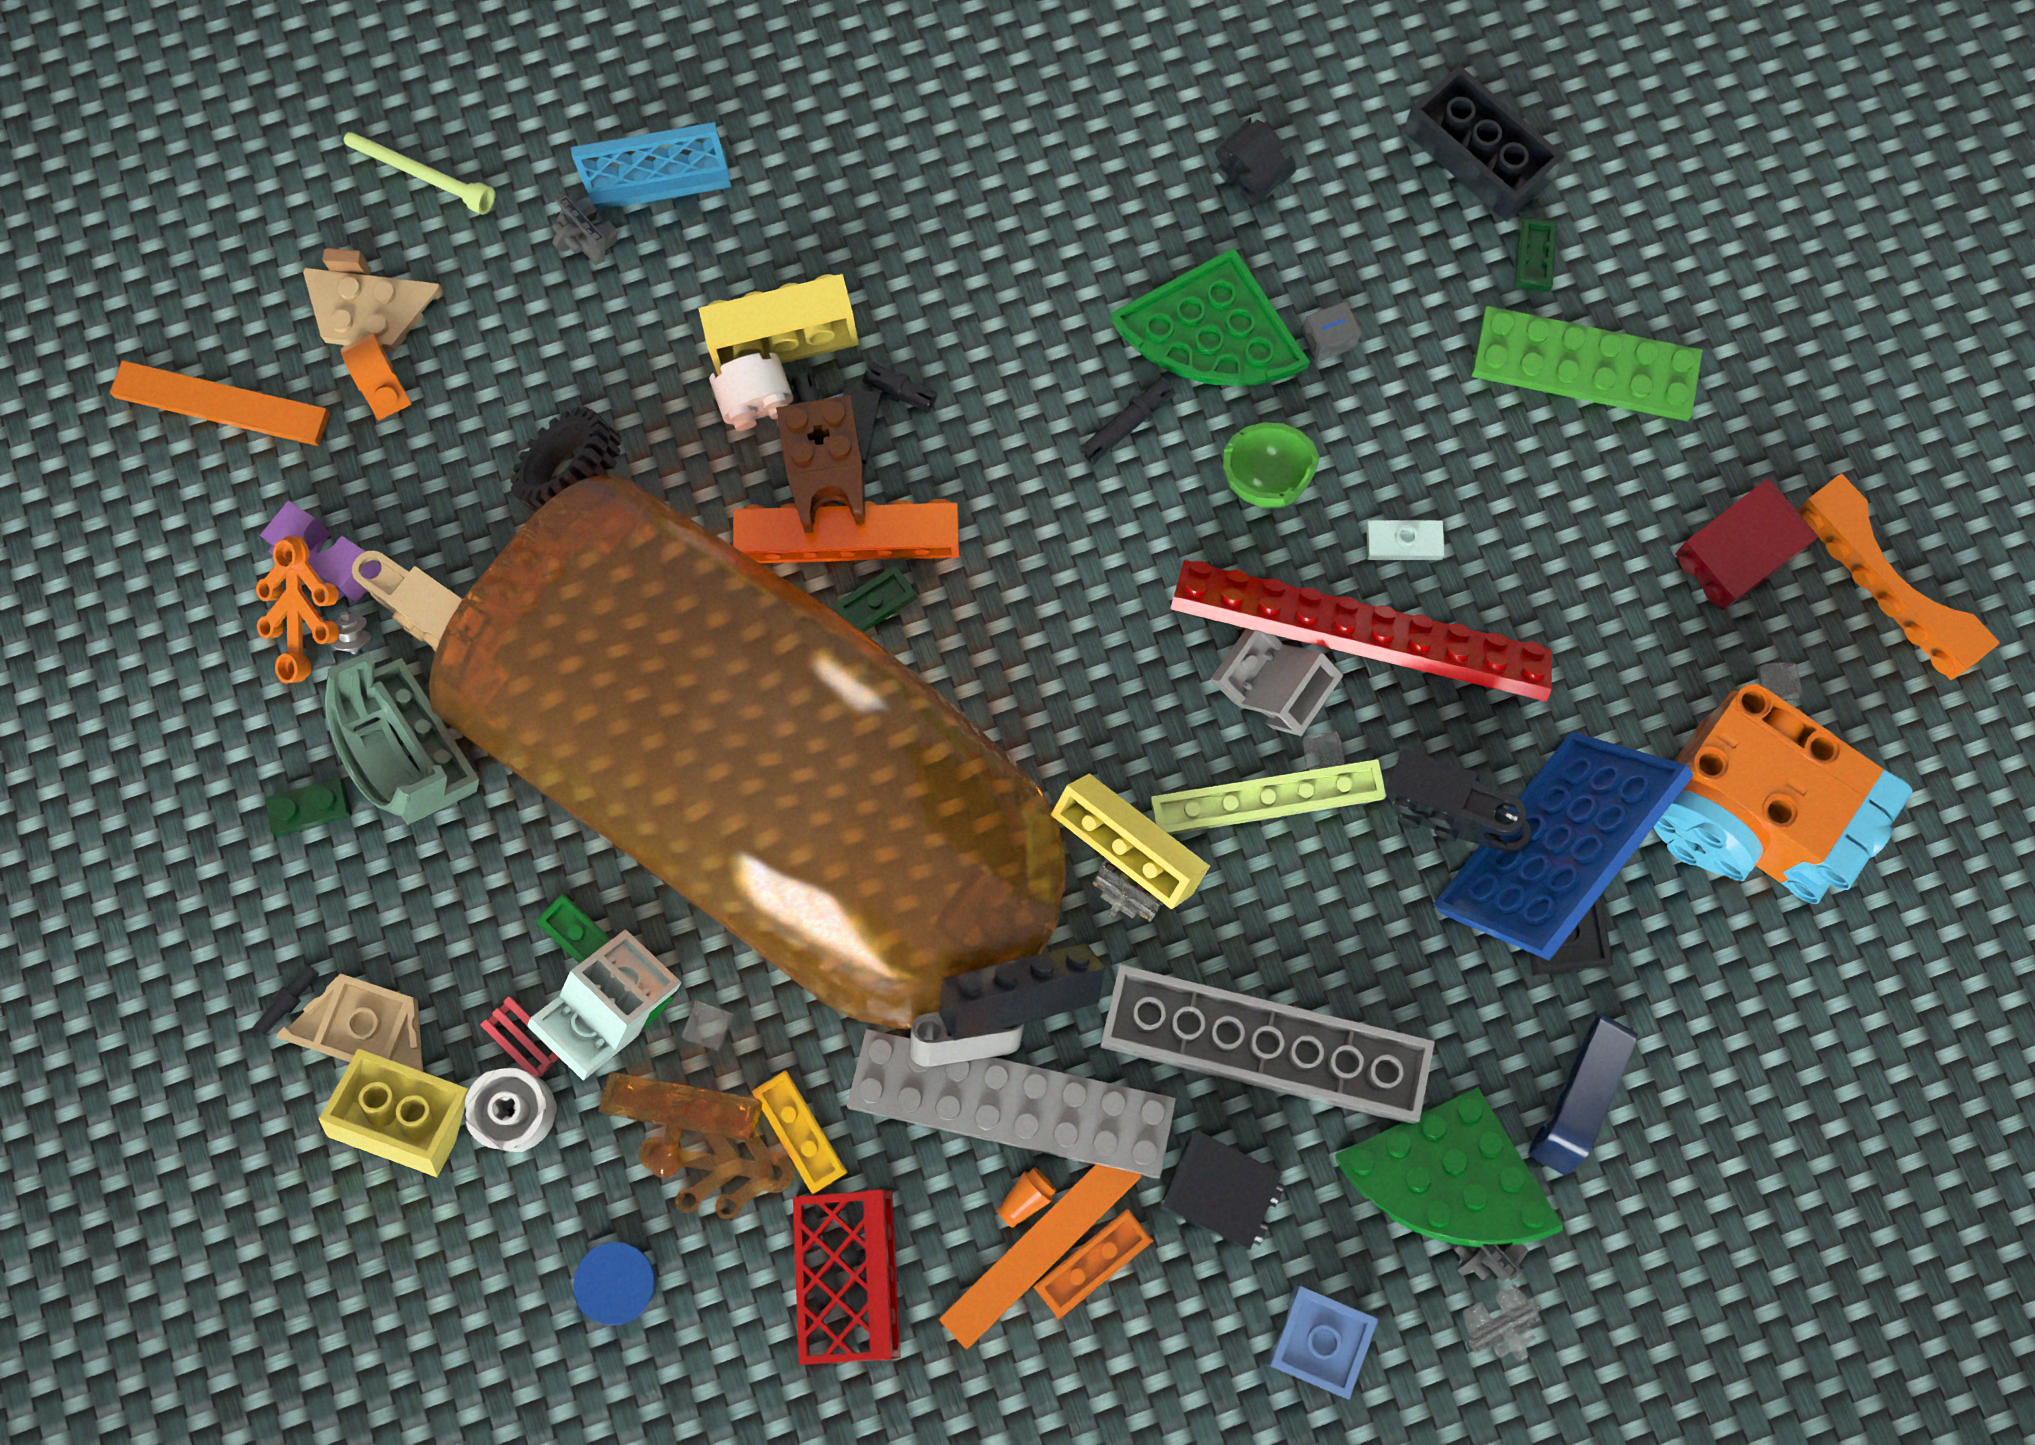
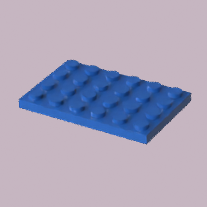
(1585, 822)

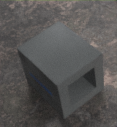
(1332, 331)

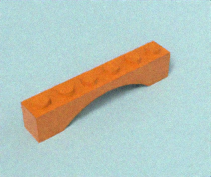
(1946, 635)

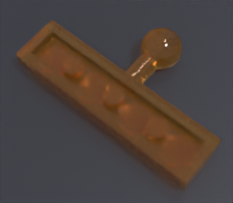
(679, 1109)

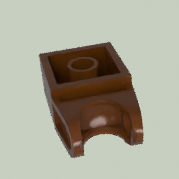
(824, 470)

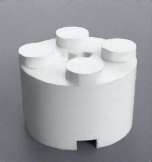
(751, 389)
(489, 1118)

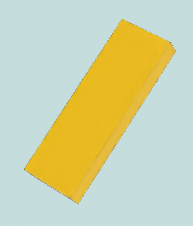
(800, 1132)

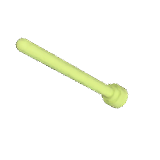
(476, 196)

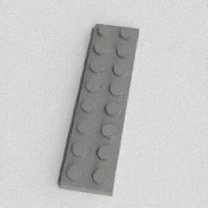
(1015, 1106)

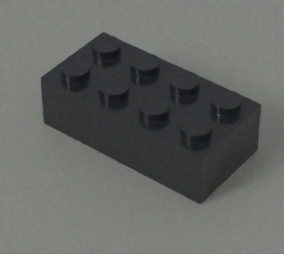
(1483, 143)

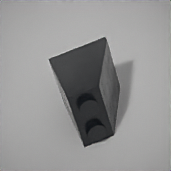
(1222, 1191)

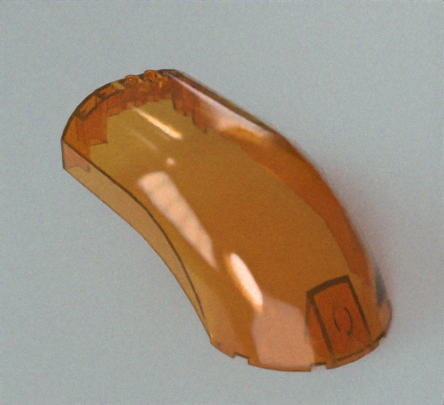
(751, 752)

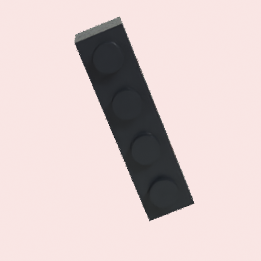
(1020, 991)

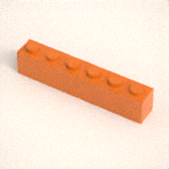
(889, 532)

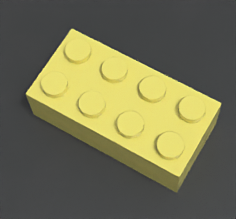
(787, 321)

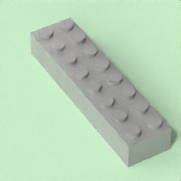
(1268, 1044)

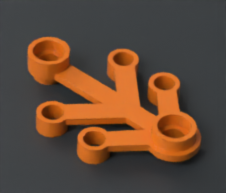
(292, 562)

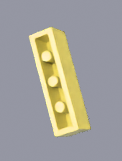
(1130, 840)

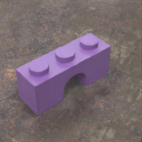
(331, 565)

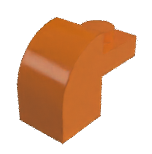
(375, 376)

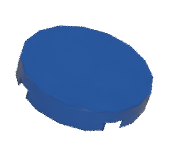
(614, 1283)

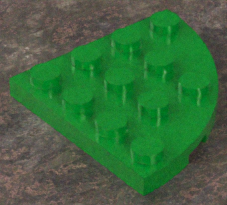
(1212, 327)
(1452, 1177)

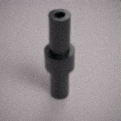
(286, 999)

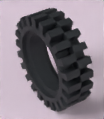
(545, 454)

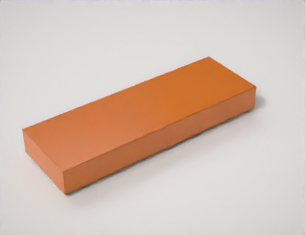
(1093, 1263)

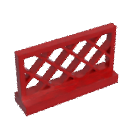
(880, 1272)

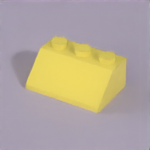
(395, 1112)

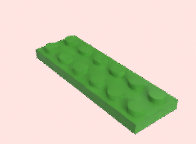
(1587, 363)

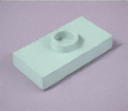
(1405, 540)

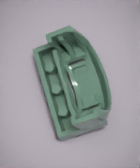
(373, 753)

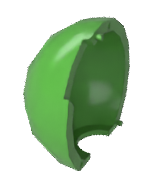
(1270, 464)

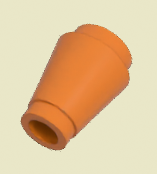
(1026, 1197)

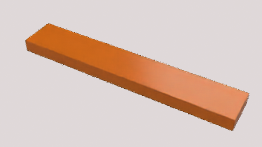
(220, 403)
(1036, 1252)

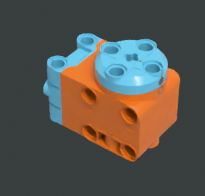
(1779, 798)

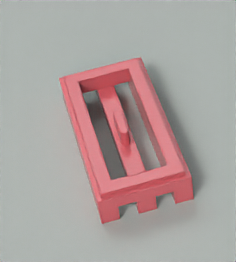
(499, 1015)

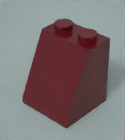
(1746, 545)

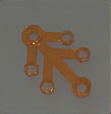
(725, 1167)

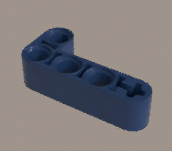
(1585, 1097)

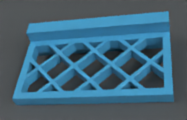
(646, 181)

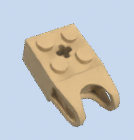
(412, 597)

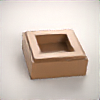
(346, 261)

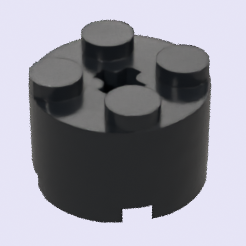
(1254, 161)

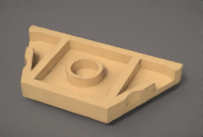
(358, 305)
(362, 1017)

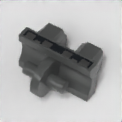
(578, 233)
(1500, 1259)

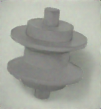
(351, 635)

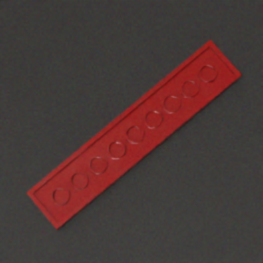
(1364, 629)

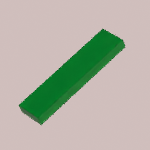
(580, 936)

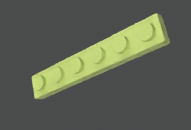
(1268, 797)

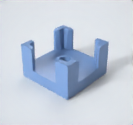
(1322, 1342)

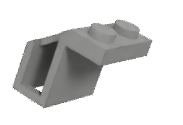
(1277, 680)

